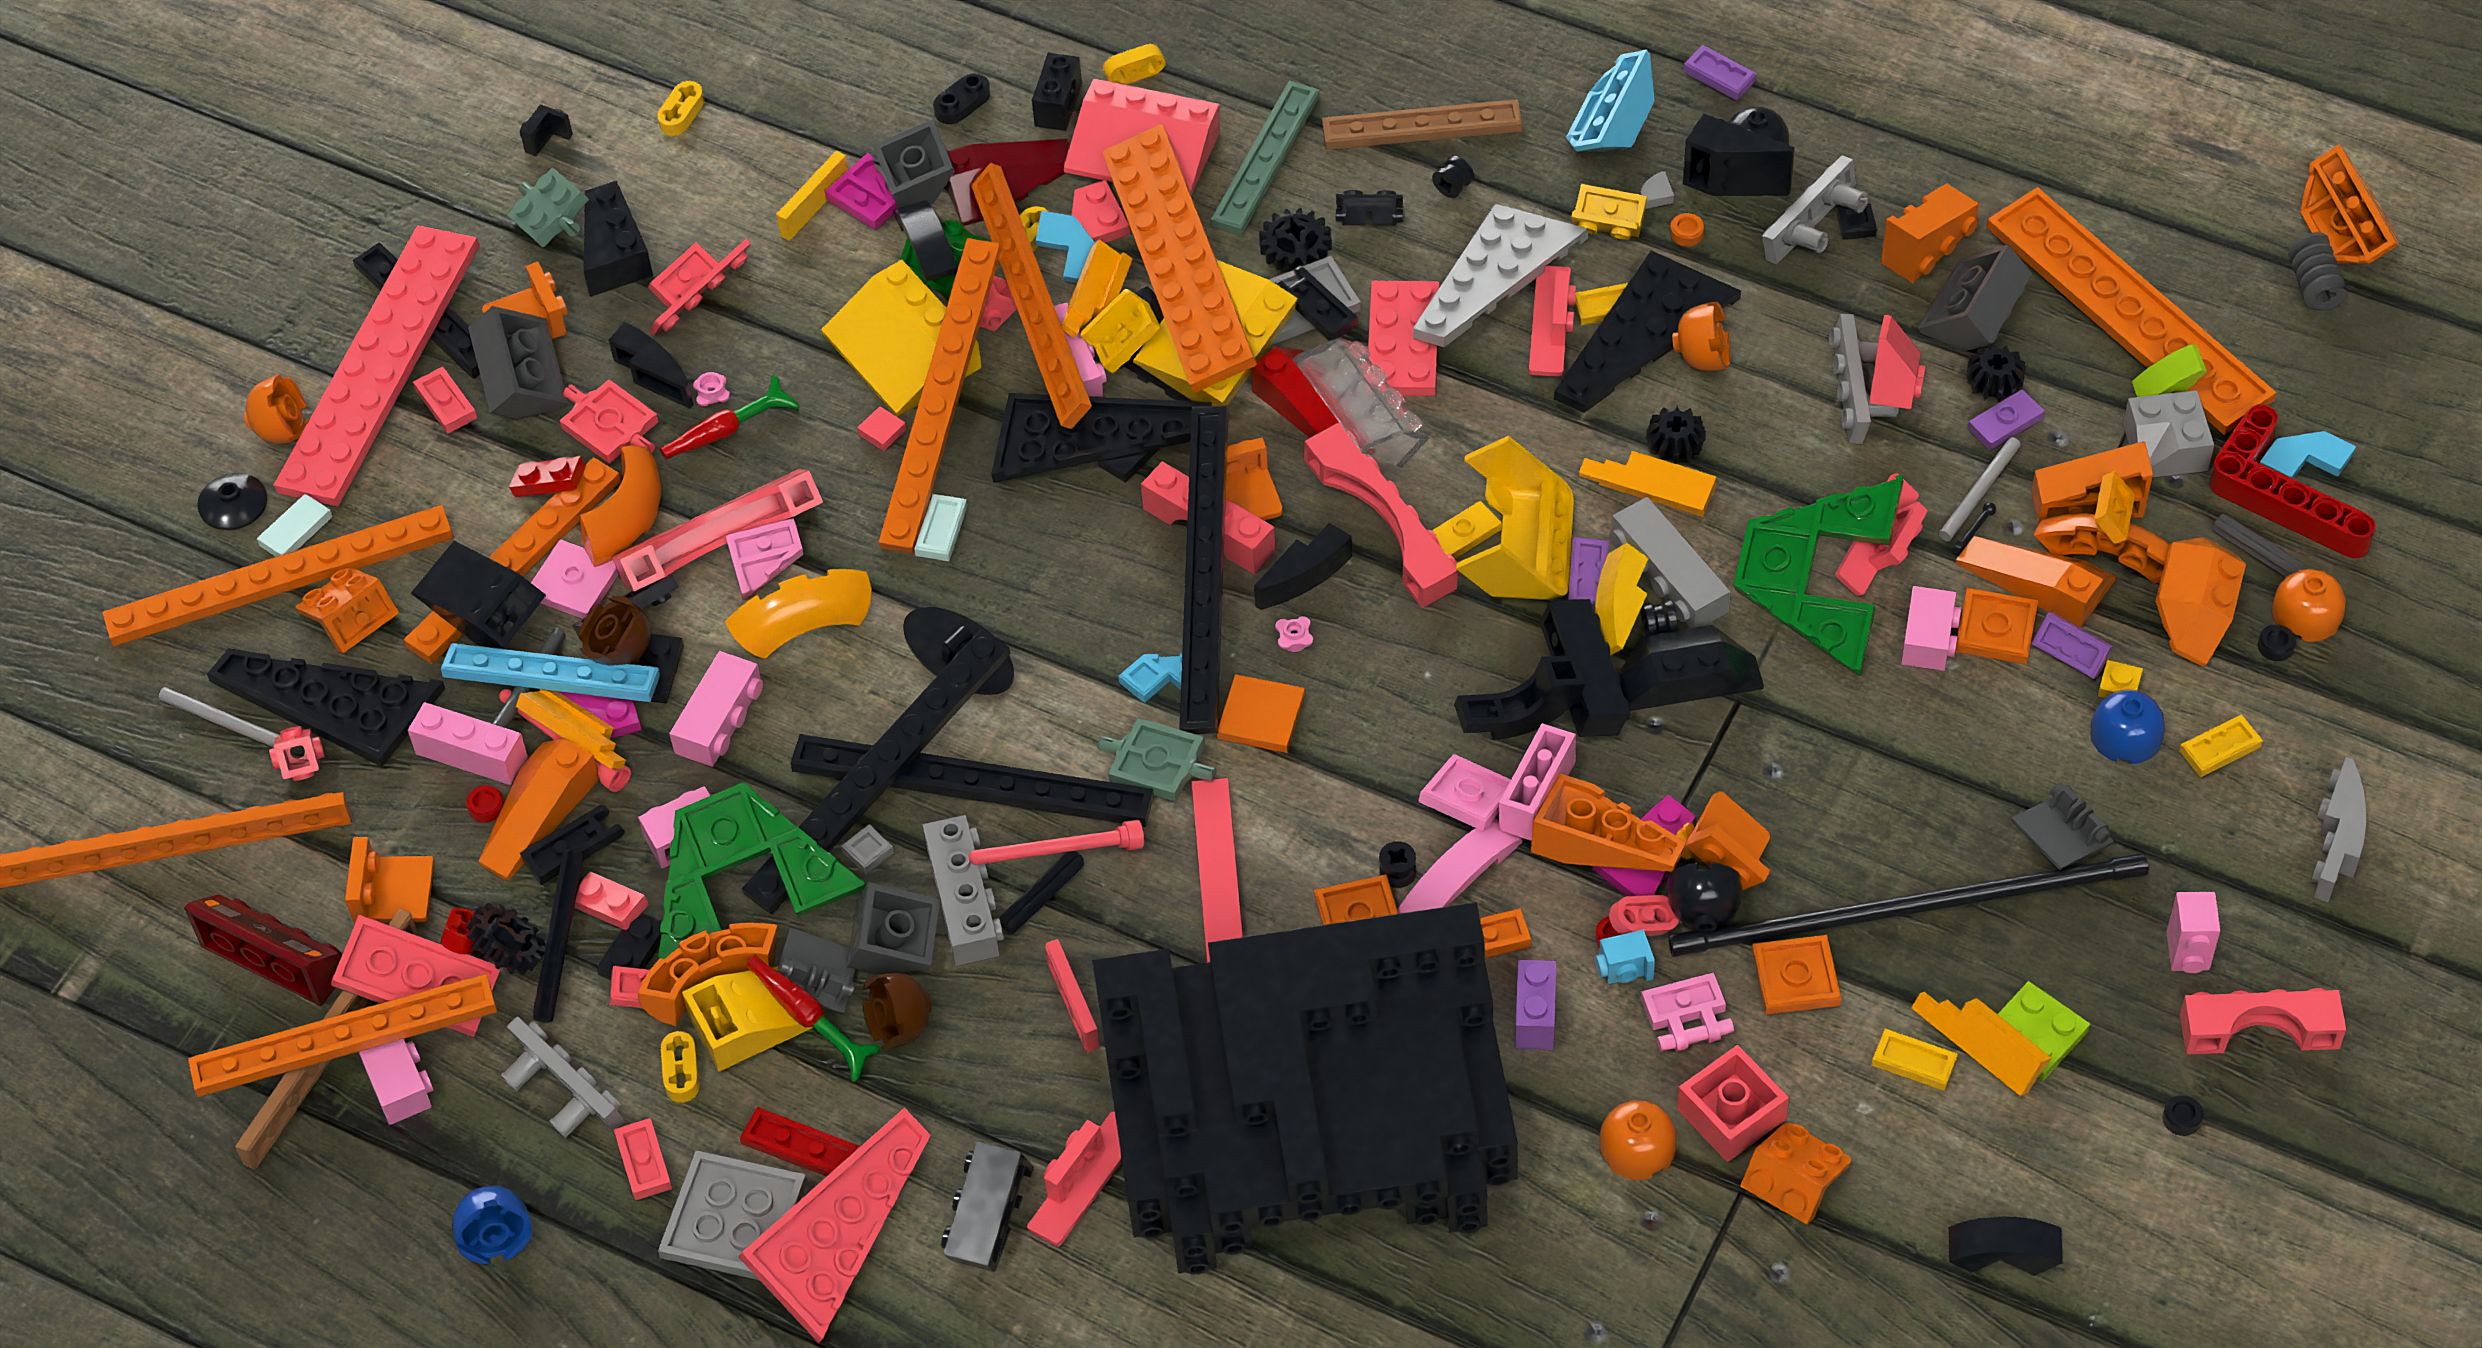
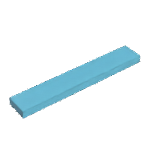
(549, 672)

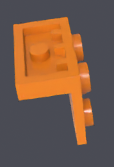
(349, 607)
(385, 884)

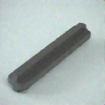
(2257, 545)

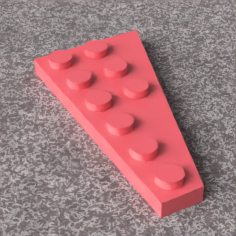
(825, 1237)

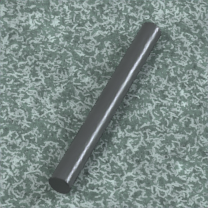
(509, 709)

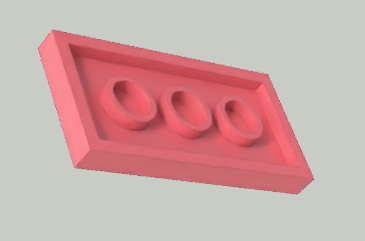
(1393, 313)
(393, 964)

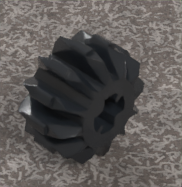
(1995, 372)
(1676, 434)

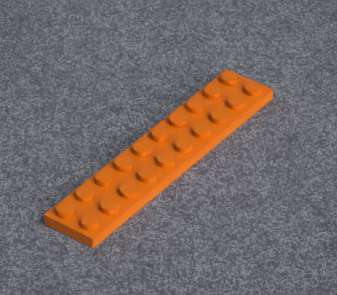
(1179, 259)
(2125, 303)

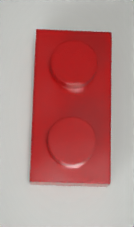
(547, 476)

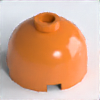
(1703, 338)
(275, 410)
(2309, 604)
(1637, 1140)

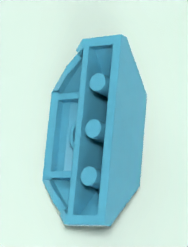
(1615, 106)

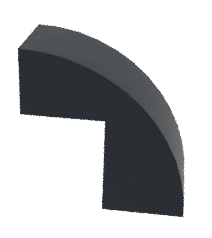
(2014, 1240)

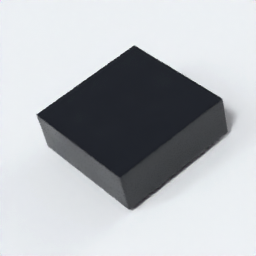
(1856, 225)

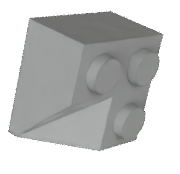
(2173, 432)

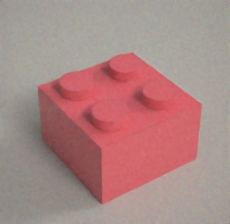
(1732, 1103)

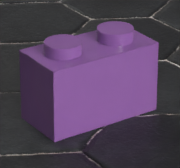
(1535, 1004)

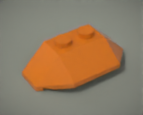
(2346, 210)
(2198, 596)

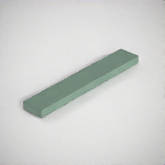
(1265, 158)

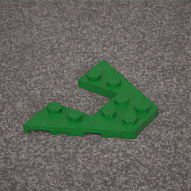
(1780, 558)
(732, 831)

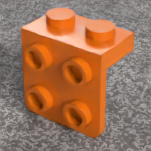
(537, 301)
(1249, 479)
(1730, 838)
(1794, 1171)

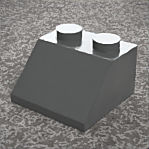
(915, 164)
(892, 930)

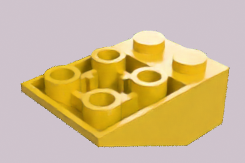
(738, 1017)

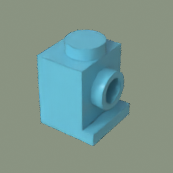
(1625, 958)

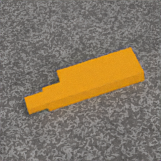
(1097, 286)
(1655, 479)
(572, 723)
(1986, 1040)

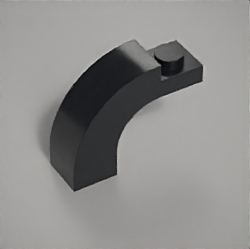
(1523, 709)

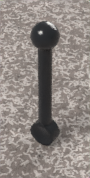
(1988, 510)

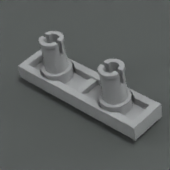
(1799, 220)
(1851, 388)
(540, 1055)

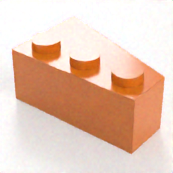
(1928, 232)
(2077, 483)

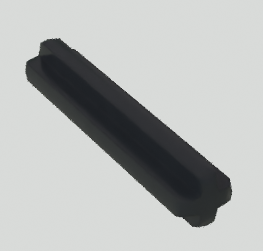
(1041, 891)

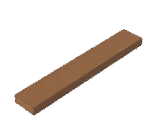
(1422, 124)

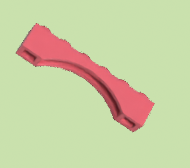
(1341, 465)
(686, 542)

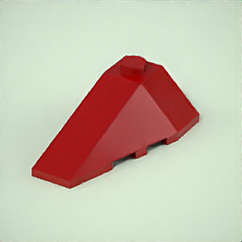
(1289, 392)

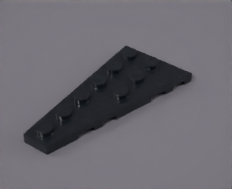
(1638, 328)
(1113, 427)
(335, 701)

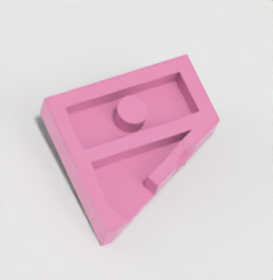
(763, 554)

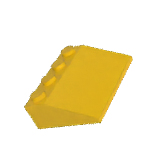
(1263, 314)
(892, 335)

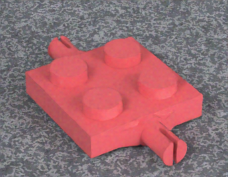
(608, 420)

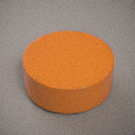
(1687, 229)

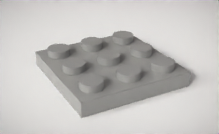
(725, 1210)

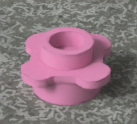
(711, 389)
(1296, 641)

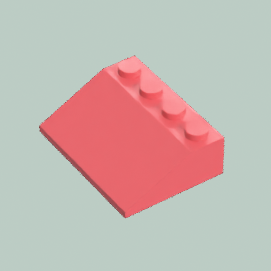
(1121, 111)

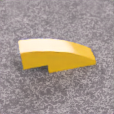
(1618, 596)

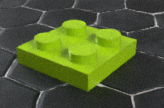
(2045, 1024)

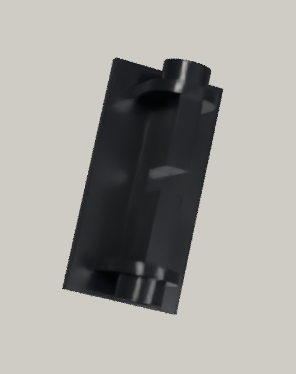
(1381, 204)

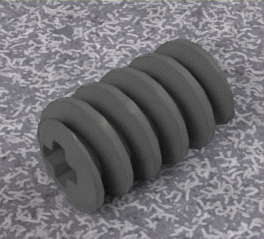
(2317, 271)

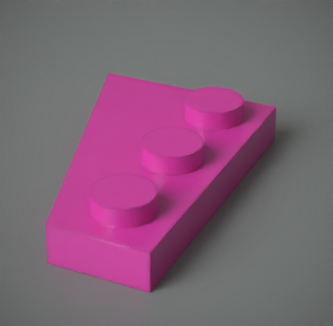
(1639, 882)

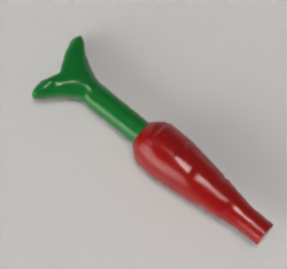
(726, 422)
(810, 1013)

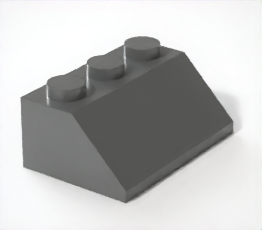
(1976, 299)
(517, 363)

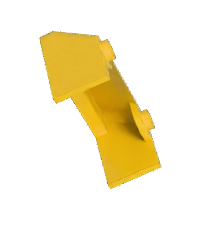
(1535, 525)

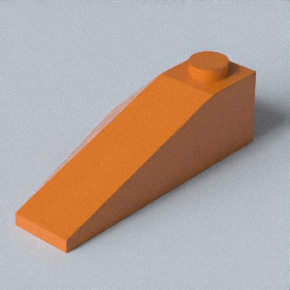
(2057, 581)
(538, 801)
(1590, 829)

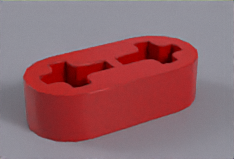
(455, 931)

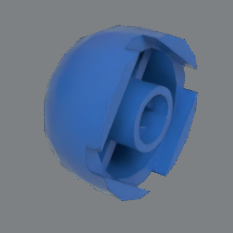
(2128, 726)
(491, 1224)

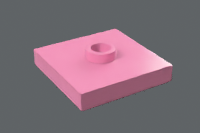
(573, 581)
(1465, 792)

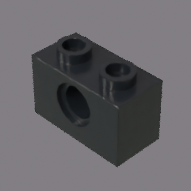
(1056, 91)

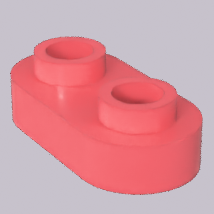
(1638, 913)

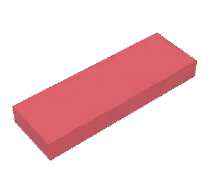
(1072, 996)

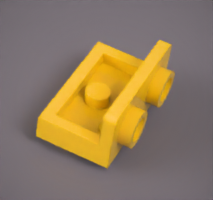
(1609, 211)
(1121, 329)

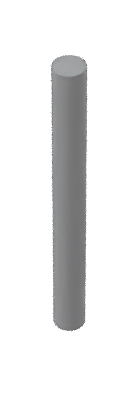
(1979, 489)
(218, 716)

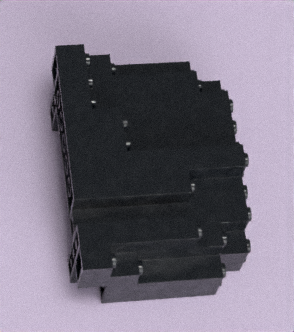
(1308, 1080)

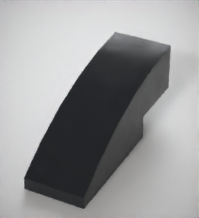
(650, 364)
(1304, 567)

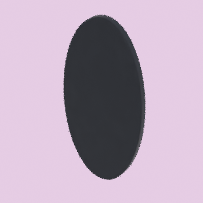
(940, 634)

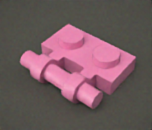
(1684, 1002)

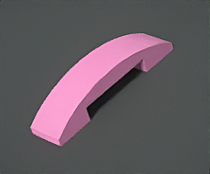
(1460, 867)

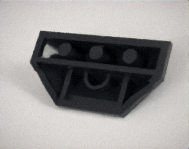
(1687, 668)

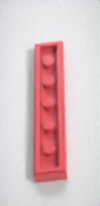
(1216, 861)

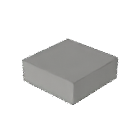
(867, 849)

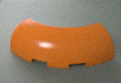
(628, 512)
(2079, 535)
(701, 959)

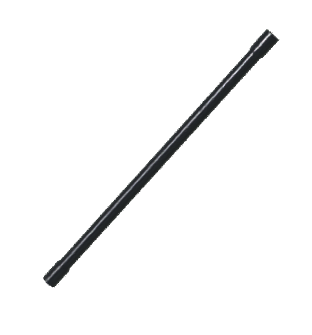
(2114, 869)

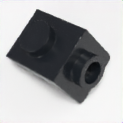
(541, 126)

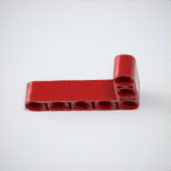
(2281, 499)

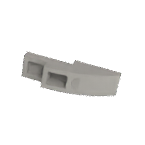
(2343, 827)

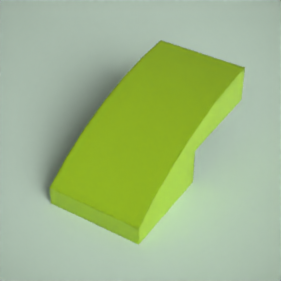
(2174, 372)

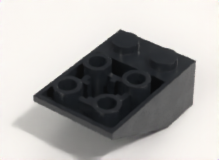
(1735, 161)
(478, 596)

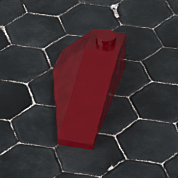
(1022, 163)

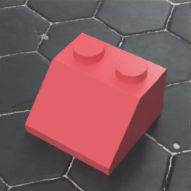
(1897, 368)

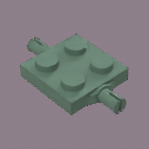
(548, 207)
(1157, 758)

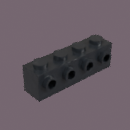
(1574, 629)

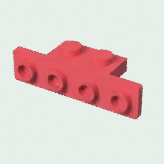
(689, 277)
(1551, 321)
(1867, 558)
(1076, 1179)

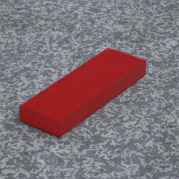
(795, 1142)

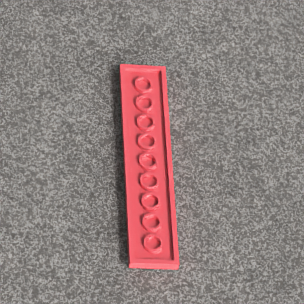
(376, 366)

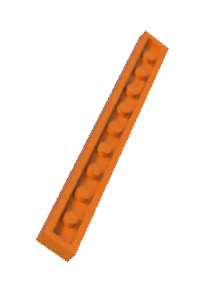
(1031, 297)
(940, 396)
(276, 575)
(174, 839)

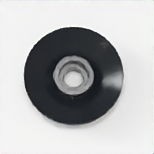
(232, 501)

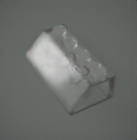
(1363, 400)

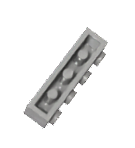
(961, 890)

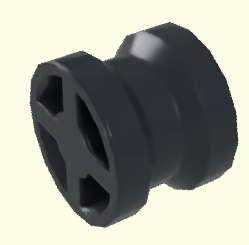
(1453, 176)
(1658, 618)
(1402, 873)

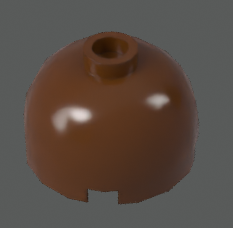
(615, 633)
(895, 1009)

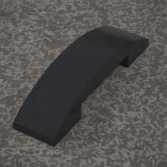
(927, 240)

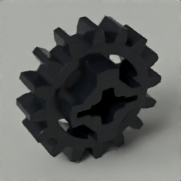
(1295, 239)
(505, 938)

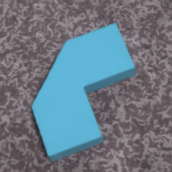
(1066, 234)
(2319, 448)
(1151, 674)

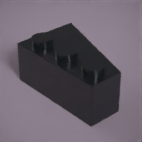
(612, 242)

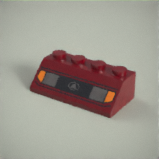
(265, 946)

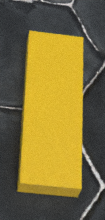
(810, 196)

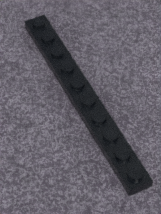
(1204, 570)
(888, 757)
(985, 782)

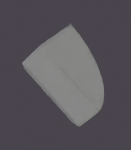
(1658, 190)

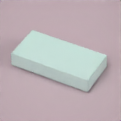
(294, 526)
(940, 527)

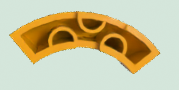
(799, 608)

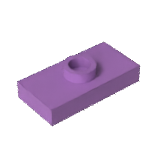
(1719, 72)
(2006, 420)
(1585, 567)
(2072, 645)

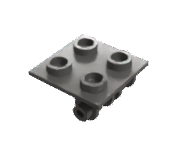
(2064, 827)
(818, 968)

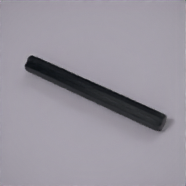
(557, 936)

